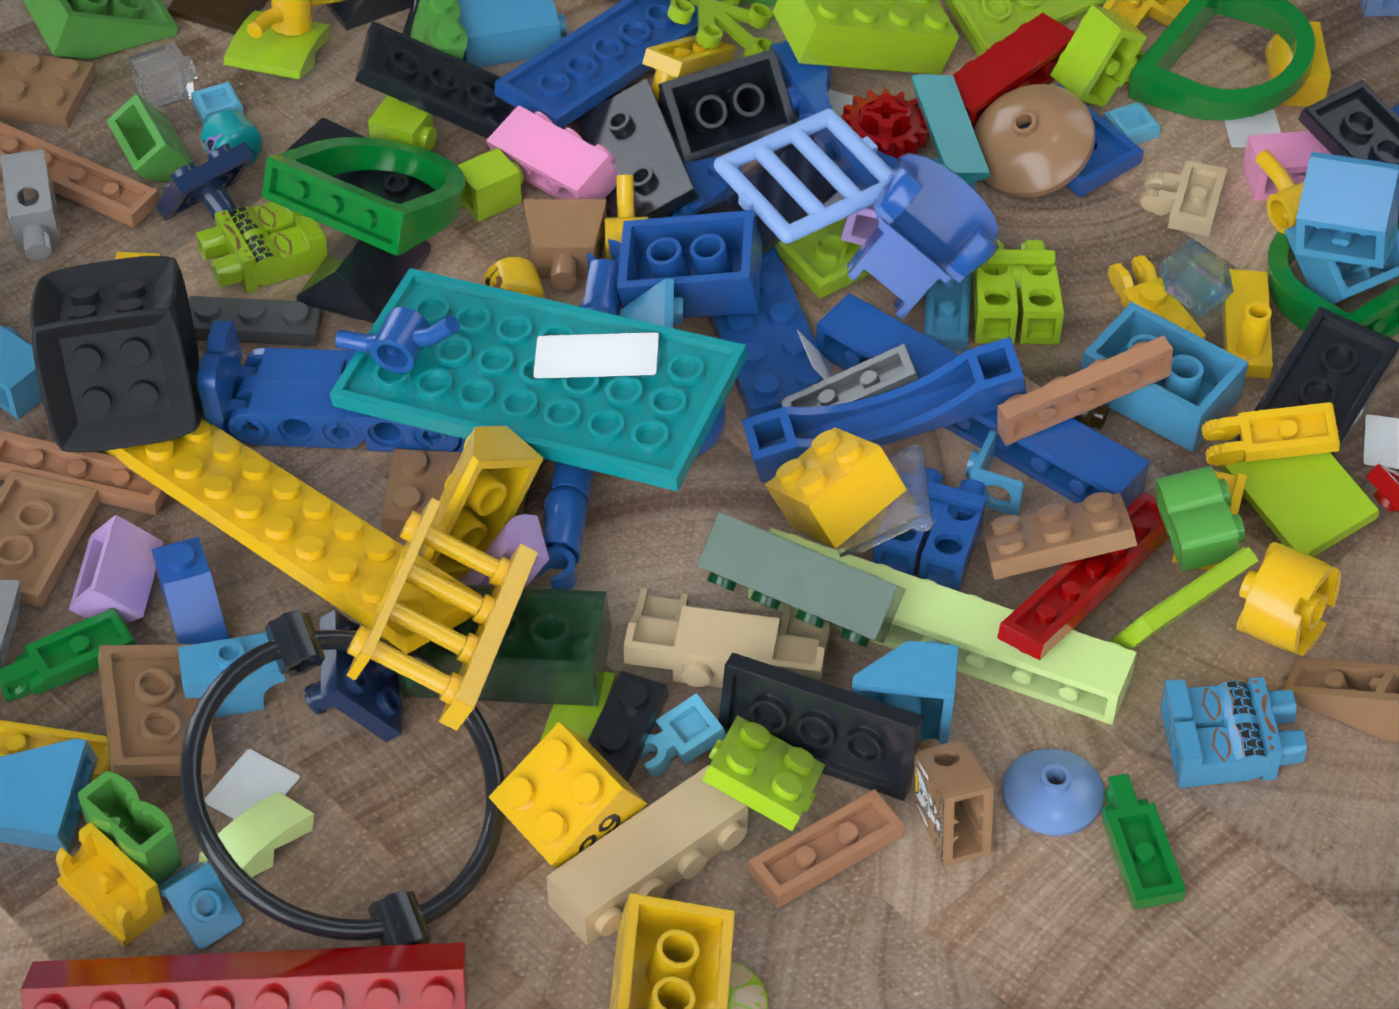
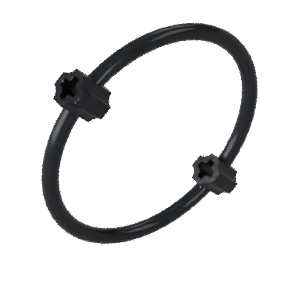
(397, 916)

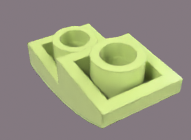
(262, 829)

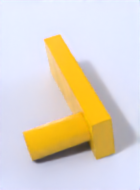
(684, 58)
(1248, 322)

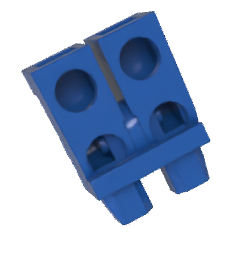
(948, 543)

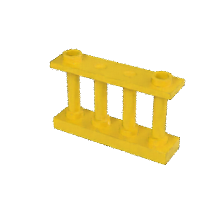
(490, 612)

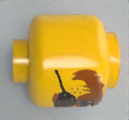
(514, 275)

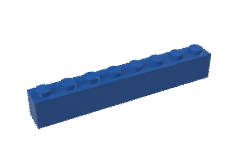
(1062, 457)

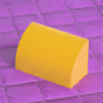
(1315, 88)

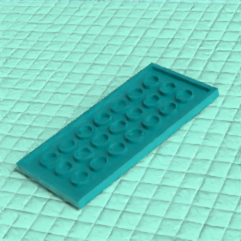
(484, 377)

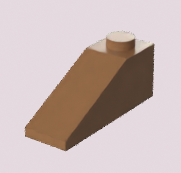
(1350, 692)

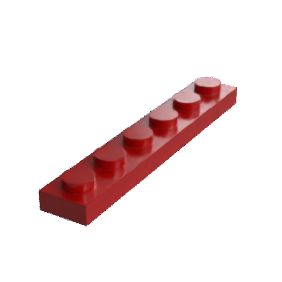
(1081, 586)

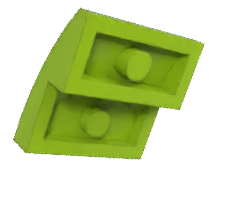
(276, 52)

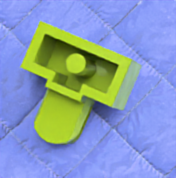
(1099, 56)

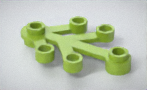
(723, 15)

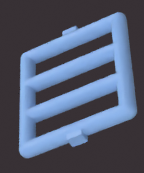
(798, 134)

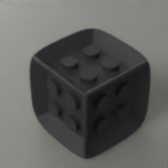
(116, 353)

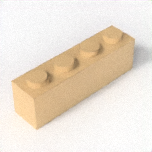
(646, 856)

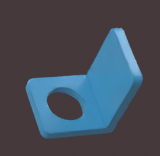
(978, 470)
(201, 903)

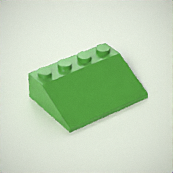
(99, 26)

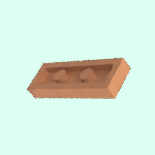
(825, 848)

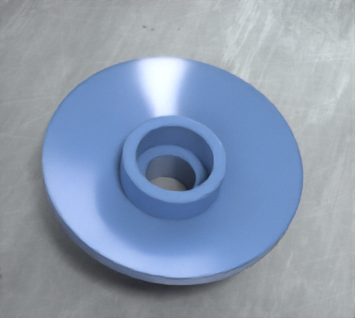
(1052, 807)

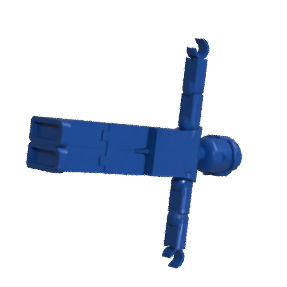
(290, 404)

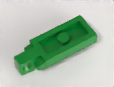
(63, 655)
(1140, 847)

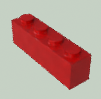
(1014, 62)

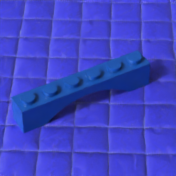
(808, 95)
(953, 393)

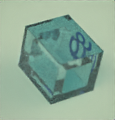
(1196, 277)

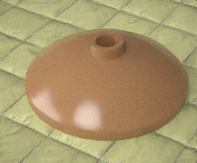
(1045, 153)

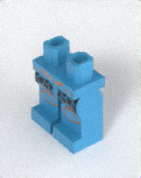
(1229, 731)

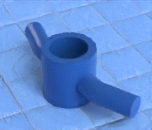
(399, 338)

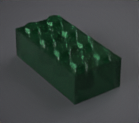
(547, 655)

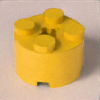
(1288, 599)

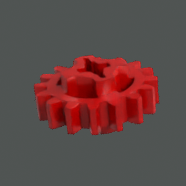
(888, 121)

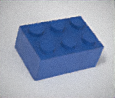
(707, 255)

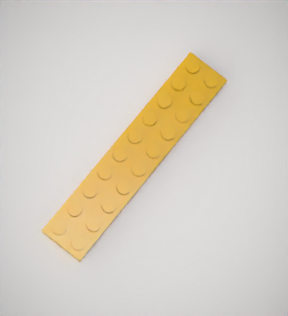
(288, 525)

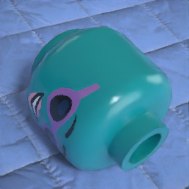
(233, 129)

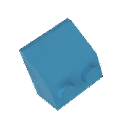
(916, 679)

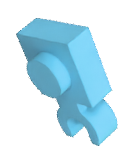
(684, 732)

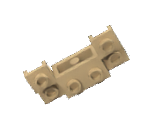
(700, 640)

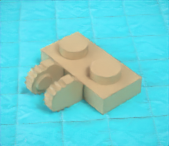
(1188, 196)

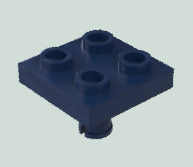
(206, 182)
(369, 700)

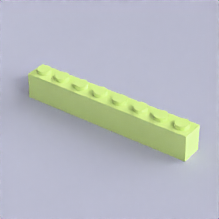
(1075, 674)

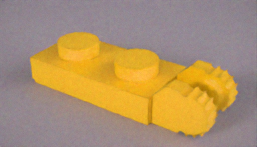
(1150, 293)
(1272, 434)

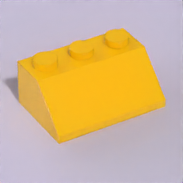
(482, 492)
(672, 955)

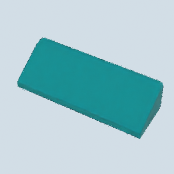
(949, 126)

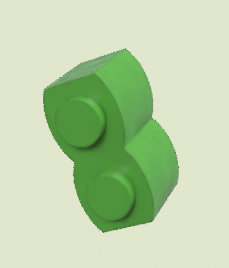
(439, 26)
(1198, 517)
(131, 824)

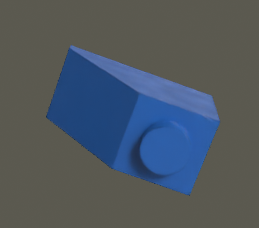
(189, 592)

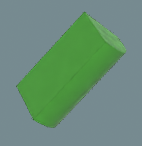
(148, 140)

